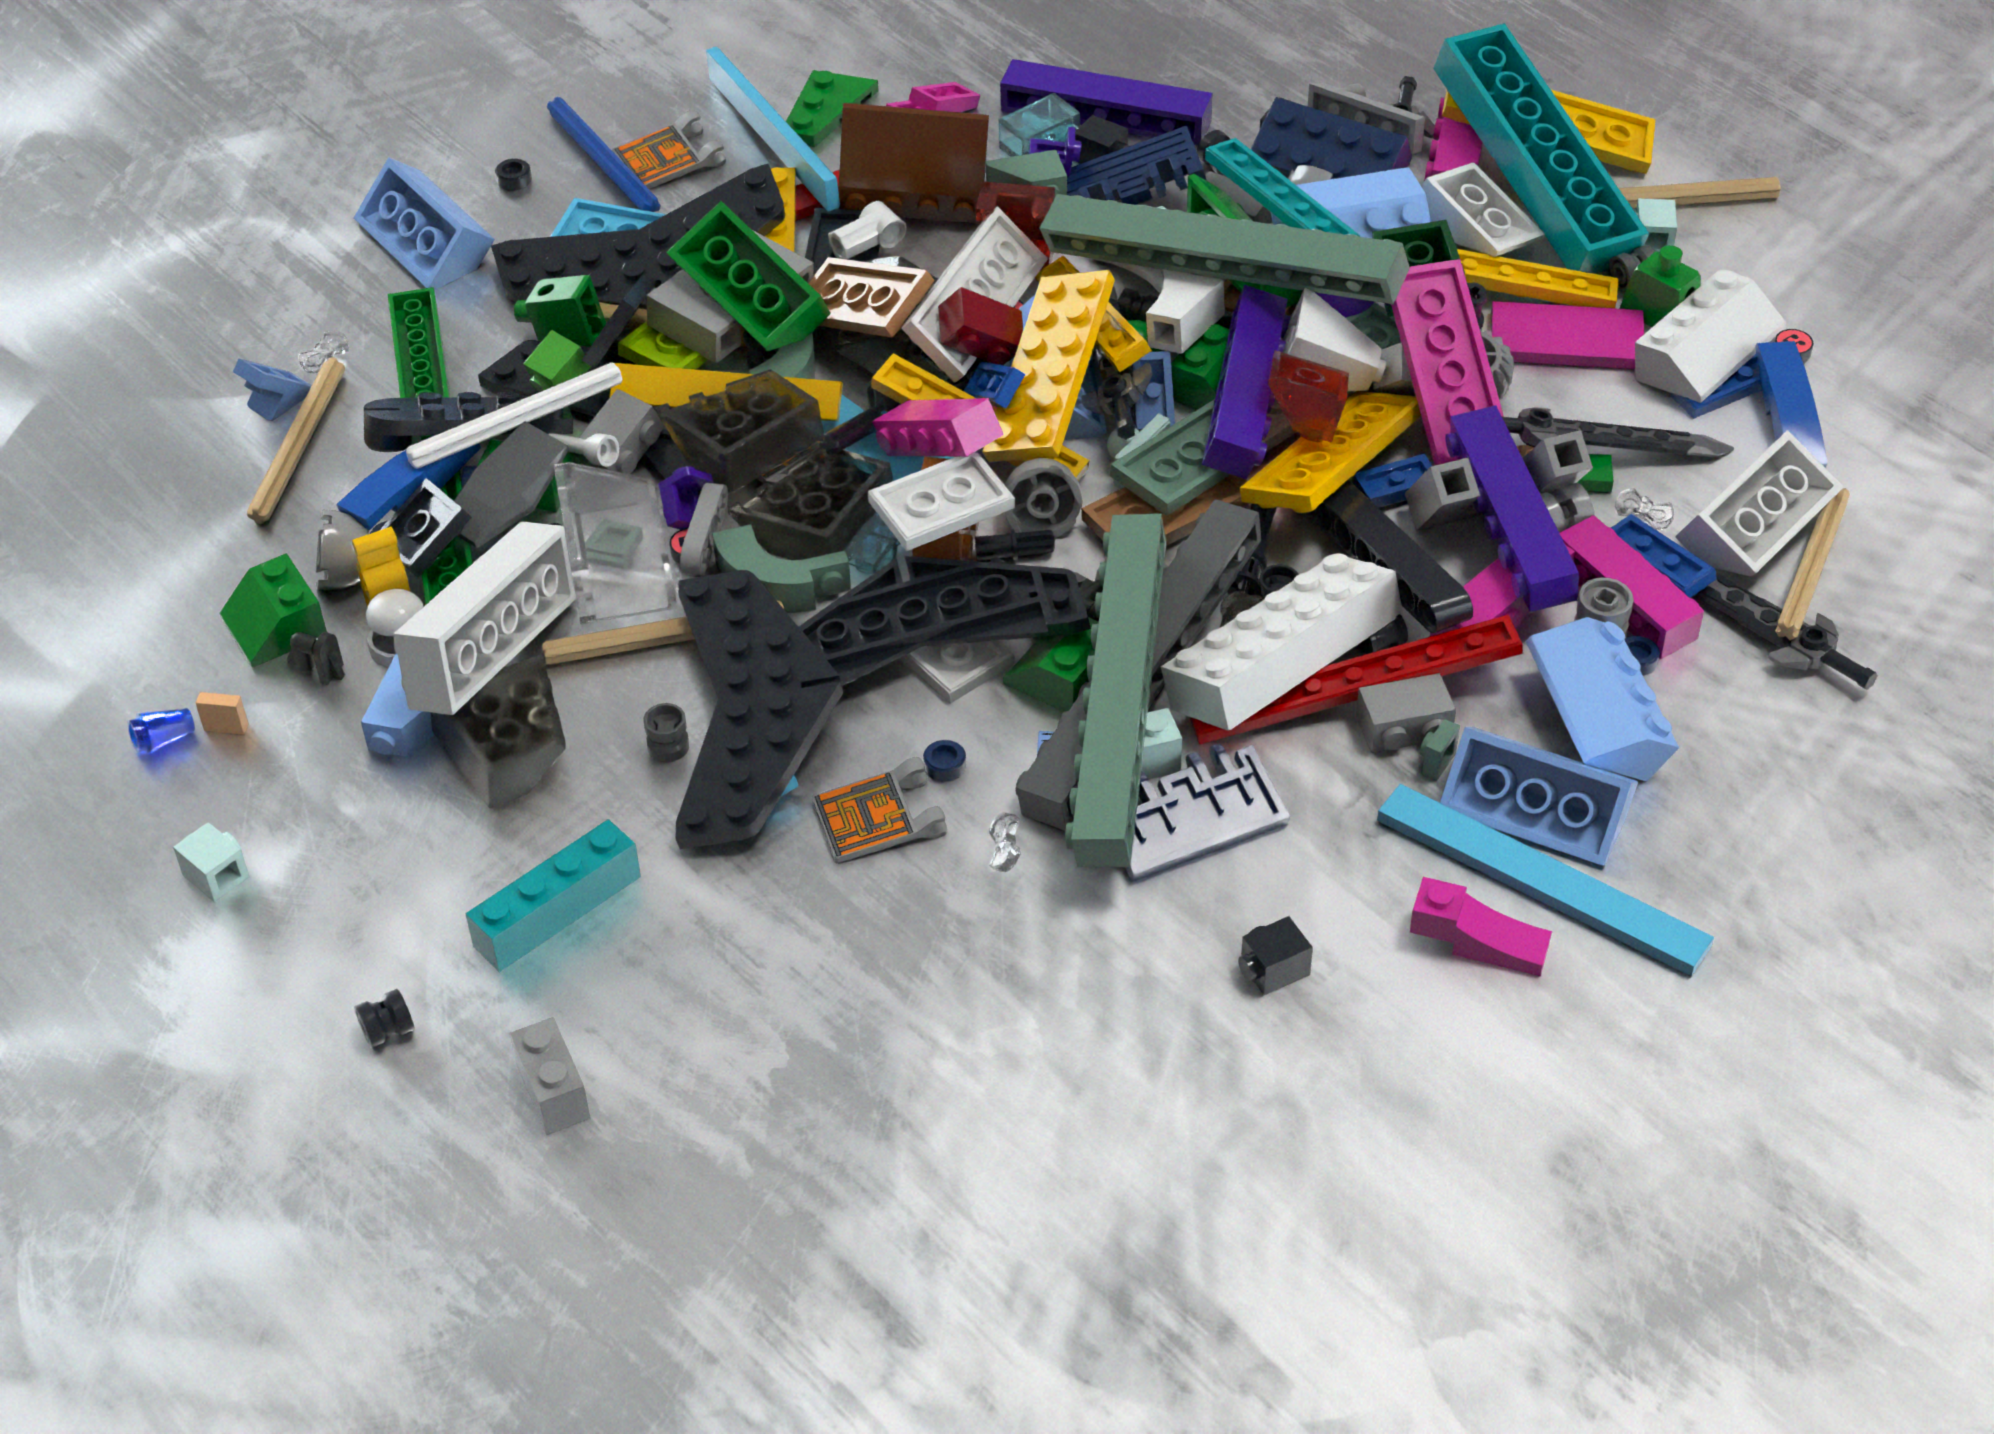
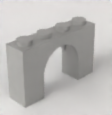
(691, 318)
(1449, 489)

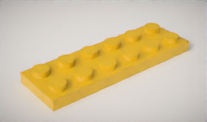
(1611, 133)
(1055, 360)
(1314, 470)

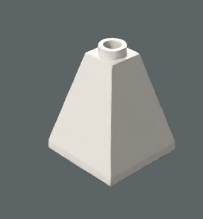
(1328, 338)

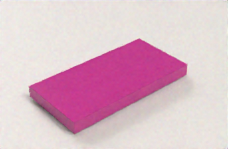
(1568, 334)

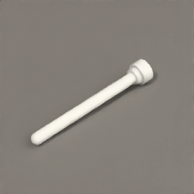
(598, 448)

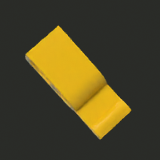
(379, 563)

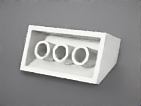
(1707, 337)
(1761, 509)

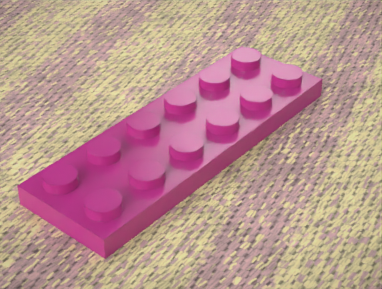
(1443, 349)

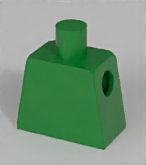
(1660, 284)
(565, 307)

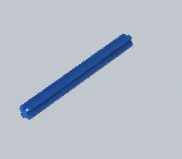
(603, 155)

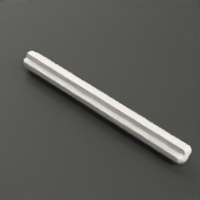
(513, 415)

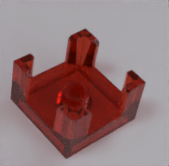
(1022, 205)

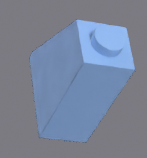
(389, 723)

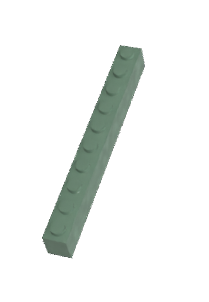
(1227, 248)
(1118, 693)

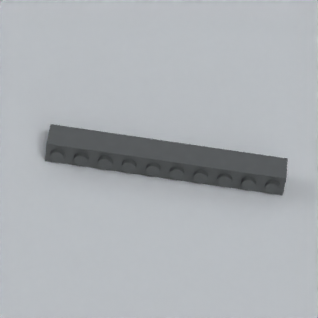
(1189, 595)

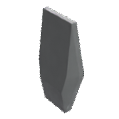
(509, 483)

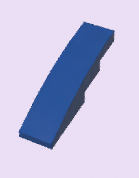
(1789, 396)
(395, 482)

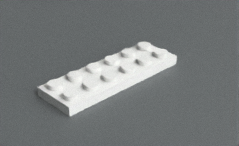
(994, 263)

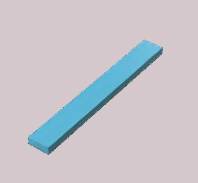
(773, 129)
(1546, 879)

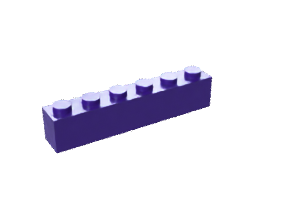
(1135, 104)
(1243, 389)
(1514, 510)

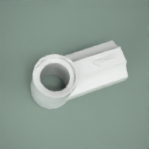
(874, 227)

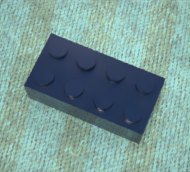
(1311, 137)

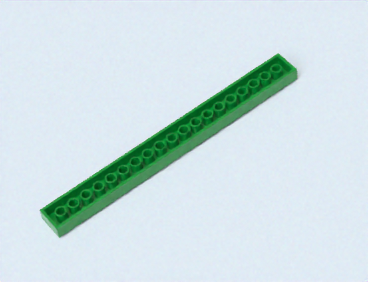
(423, 370)

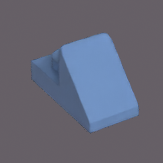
(272, 388)
(1159, 392)

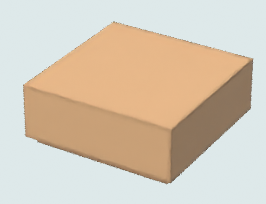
(222, 713)

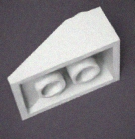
(1478, 211)

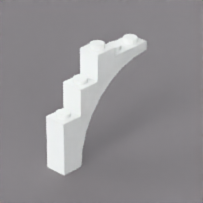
(1184, 307)

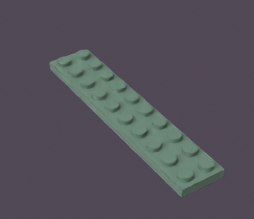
(1170, 467)

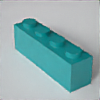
(553, 895)

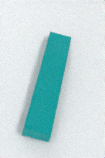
(1272, 188)

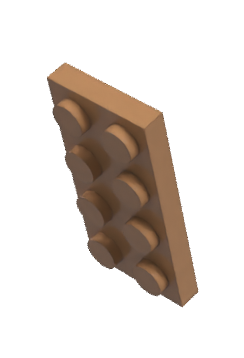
(869, 295)
(1176, 524)

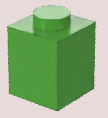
(555, 362)

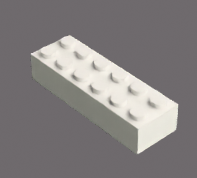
(484, 618)
(1281, 641)

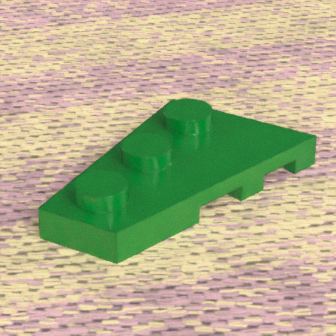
(821, 103)

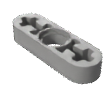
(706, 519)

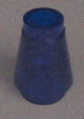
(159, 728)

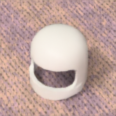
(386, 615)

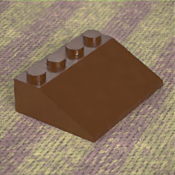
(913, 161)

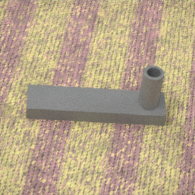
(1353, 104)

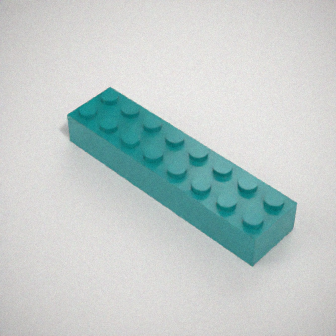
(1539, 149)

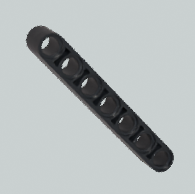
(1373, 537)

